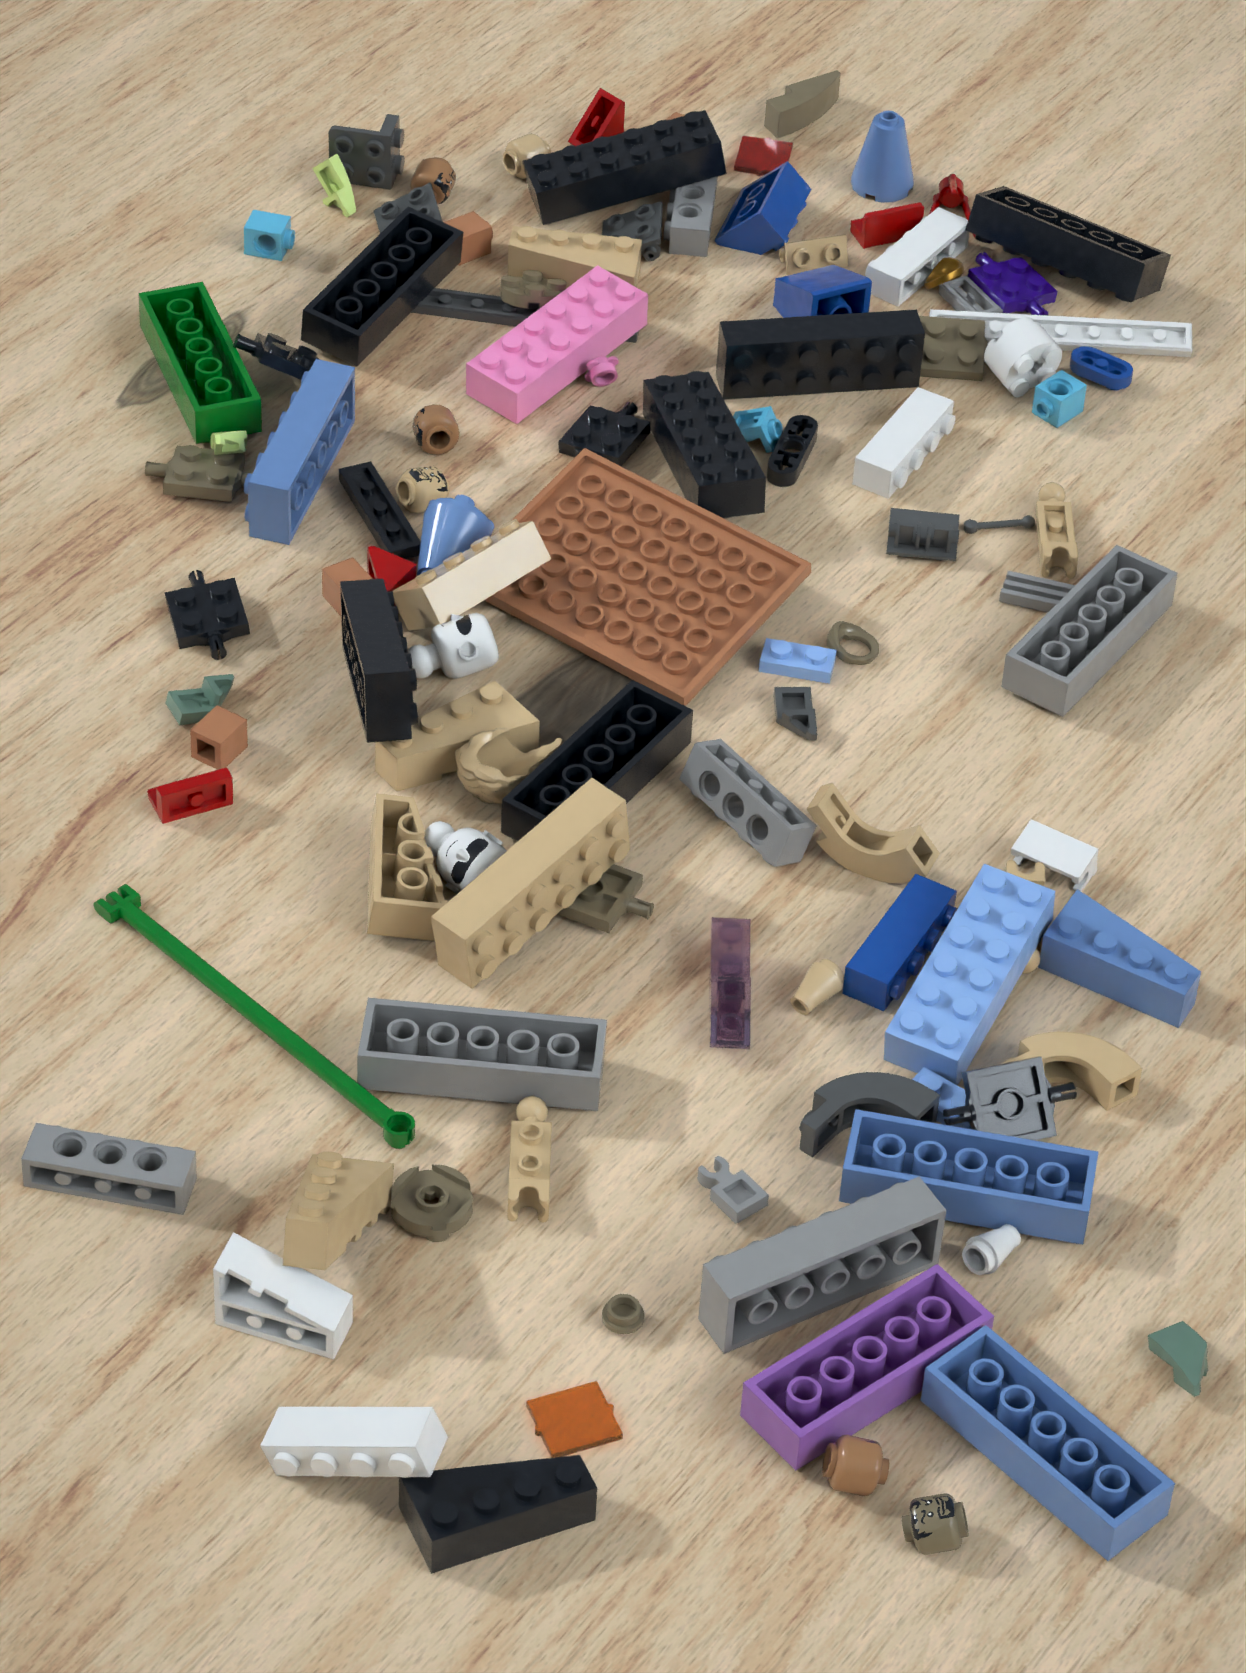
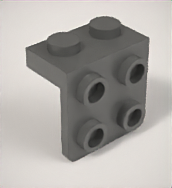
(370, 155)

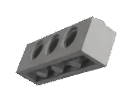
(690, 218)
(747, 802)
(109, 1168)

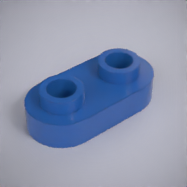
(1101, 368)

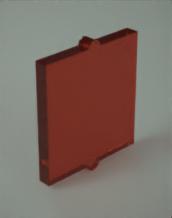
(761, 155)

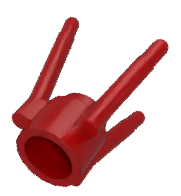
(951, 195)

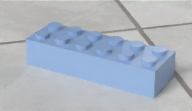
(969, 974)

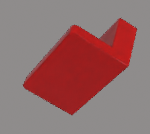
(886, 225)
(192, 795)

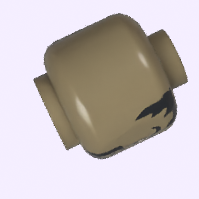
(935, 1524)

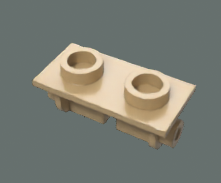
(814, 254)

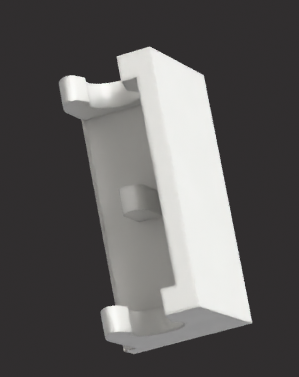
(1057, 853)

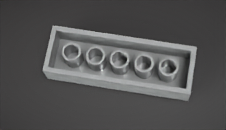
(1089, 630)
(481, 1053)
(821, 1264)

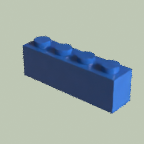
(899, 943)

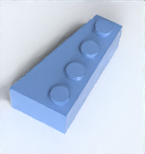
(1118, 961)

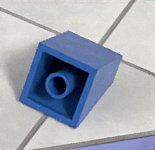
(822, 292)

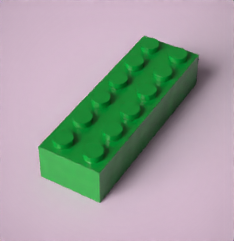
(199, 361)

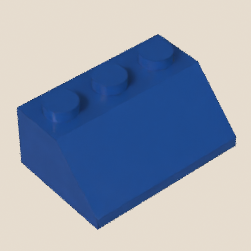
(765, 212)

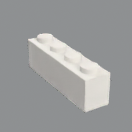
(913, 257)
(903, 442)
(354, 1441)

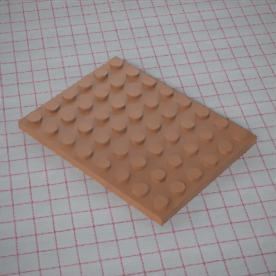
(646, 577)

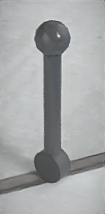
(971, 526)

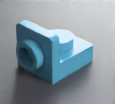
(760, 424)

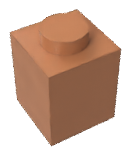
(476, 236)
(342, 571)
(219, 738)

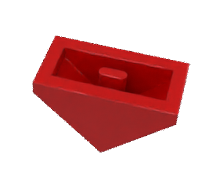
(601, 119)
(389, 567)

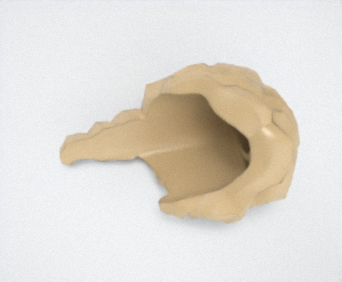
(494, 766)

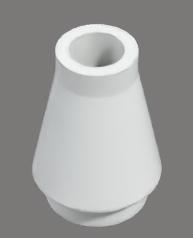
(988, 1250)

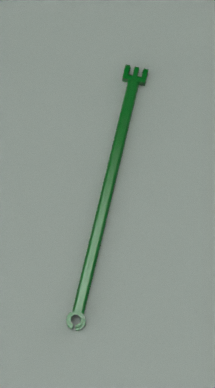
(397, 1126)

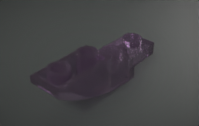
(729, 983)

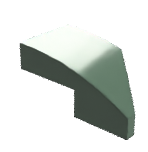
(194, 704)
(1185, 1352)

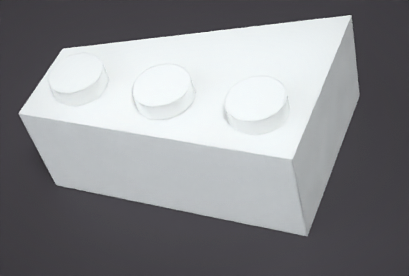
(279, 1301)

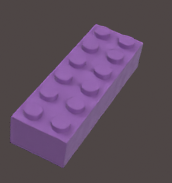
(860, 1366)

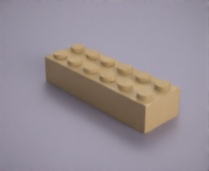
(531, 883)

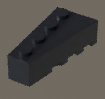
(494, 1507)

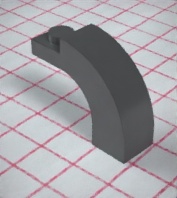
(866, 1091)

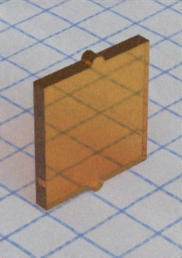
(574, 1420)

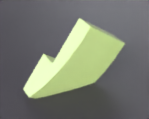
(336, 184)
(228, 442)

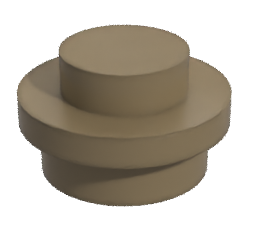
(623, 1314)

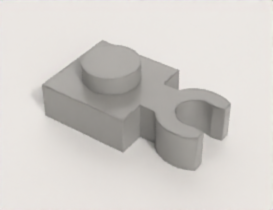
(734, 1194)

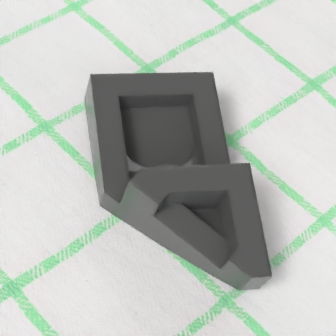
(795, 710)

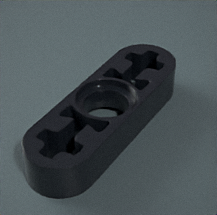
(790, 440)

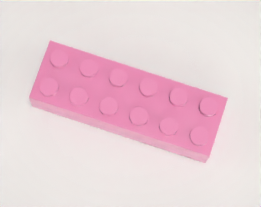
(556, 344)

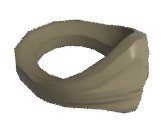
(849, 631)

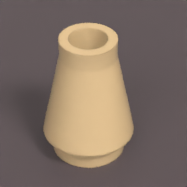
(820, 983)

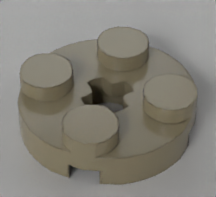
(530, 289)
(431, 1220)

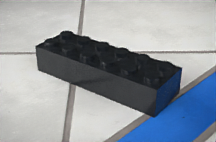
(624, 167)
(1067, 243)
(381, 286)
(819, 354)
(704, 444)
(378, 660)
(617, 747)

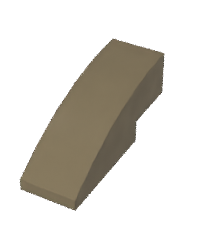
(801, 104)

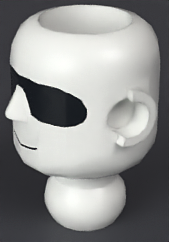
(458, 648)
(461, 853)

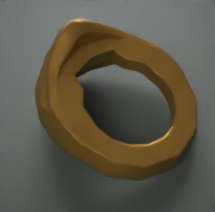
(945, 271)

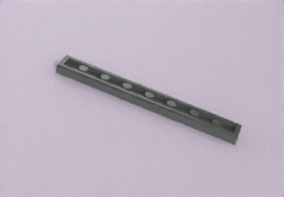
(477, 308)

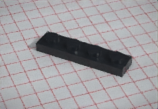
(379, 510)

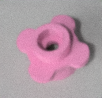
(602, 371)

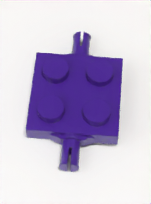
(1013, 285)

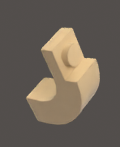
(865, 849)
(1087, 1062)

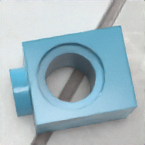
(268, 235)
(1059, 398)

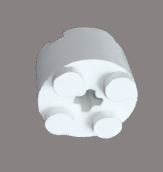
(1023, 355)

